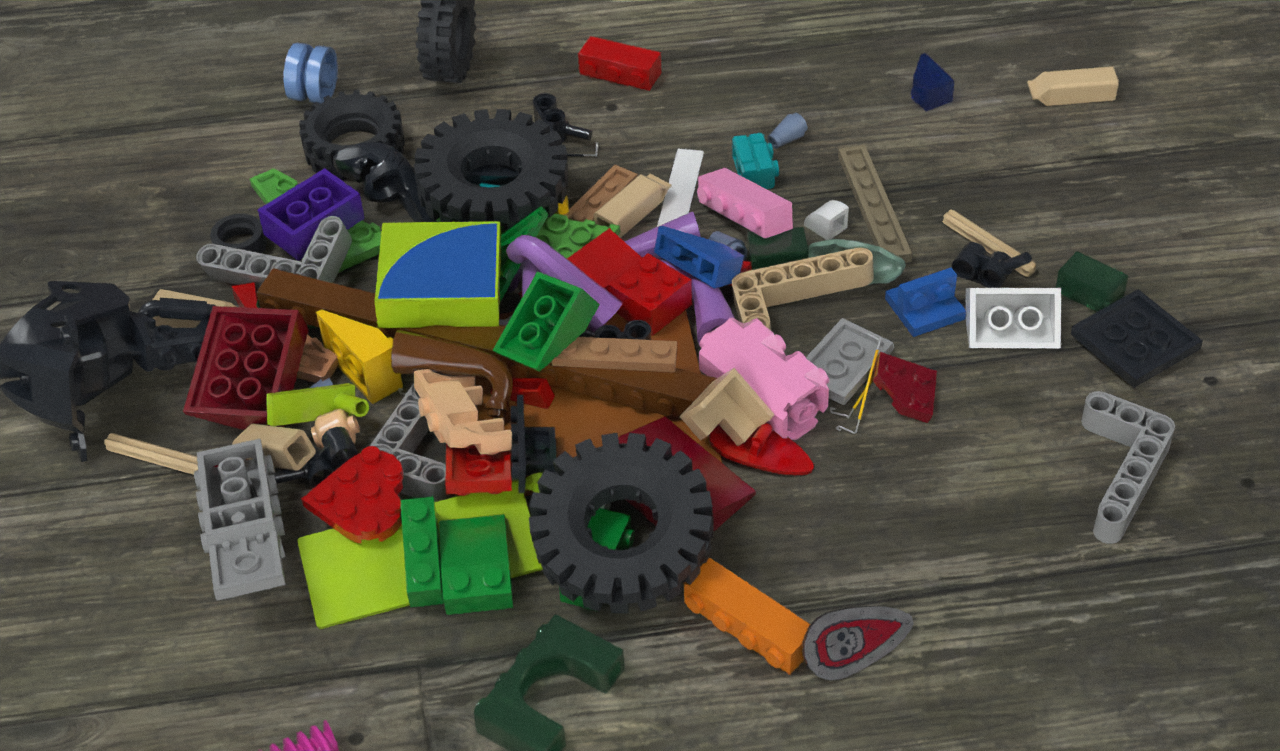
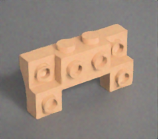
(452, 412)

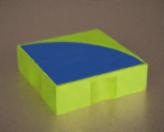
(439, 274)

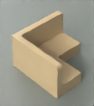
(731, 405)

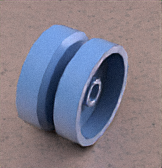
(310, 72)

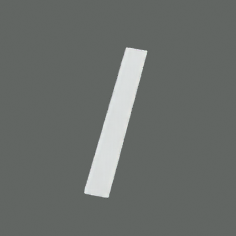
(683, 182)

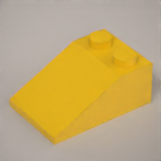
(361, 353)

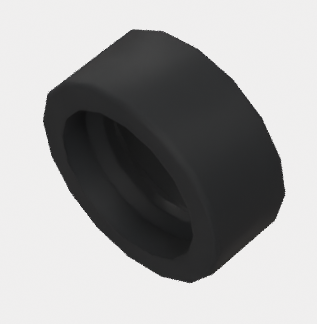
(236, 225)

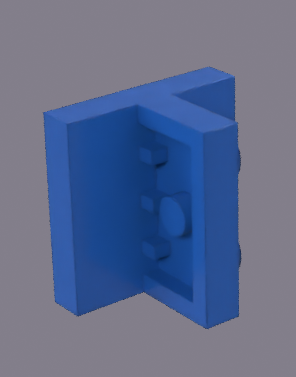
(927, 302)

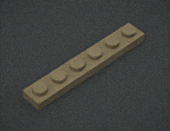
(873, 201)

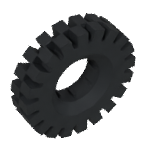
(459, 149)
(611, 474)

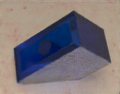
(931, 84)

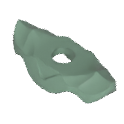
(885, 264)

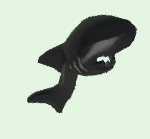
(386, 170)

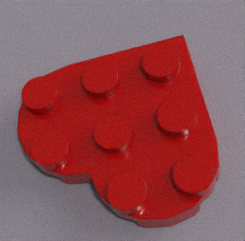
(361, 496)

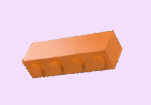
(747, 615)

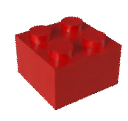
(652, 292)

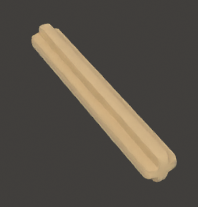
(988, 241)
(151, 453)

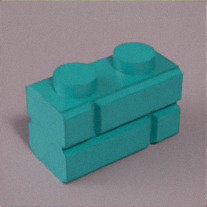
(754, 159)

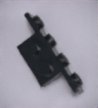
(532, 447)

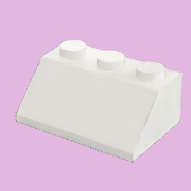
(1013, 317)

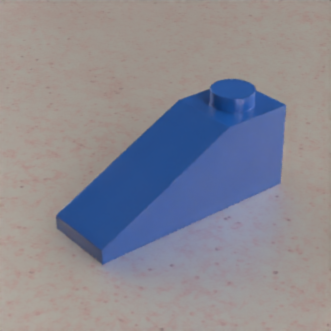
(699, 256)

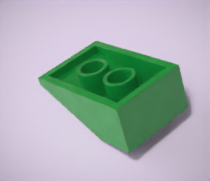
(545, 322)
(475, 564)

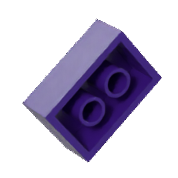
(297, 213)

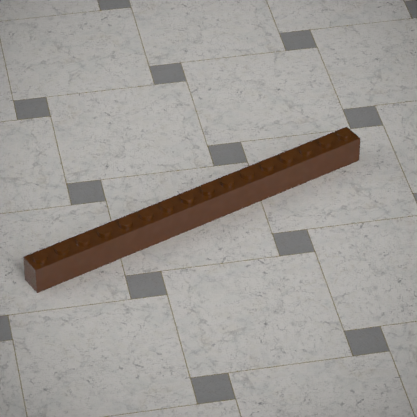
(648, 390)

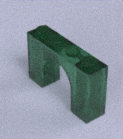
(556, 650)

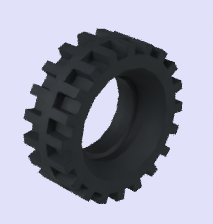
(445, 39)
(347, 115)

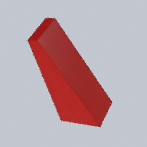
(246, 295)
(534, 391)

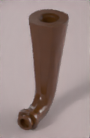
(423, 352)

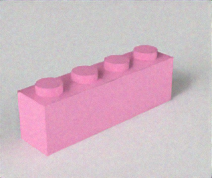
(745, 202)

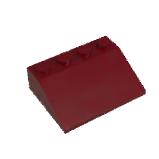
(244, 360)
(726, 489)

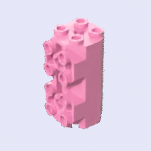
(786, 384)

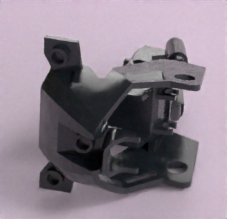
(108, 339)

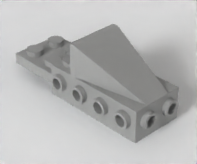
(240, 518)

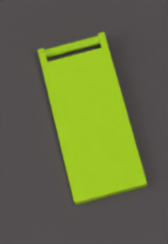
(370, 577)

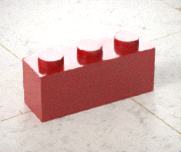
(619, 63)

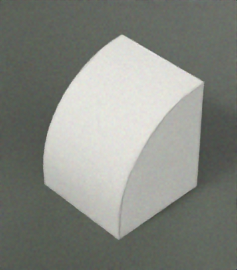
(828, 219)

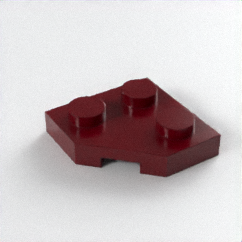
(908, 385)

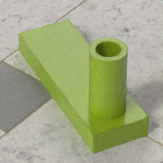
(309, 403)

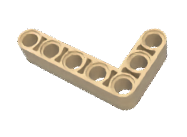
(799, 281)

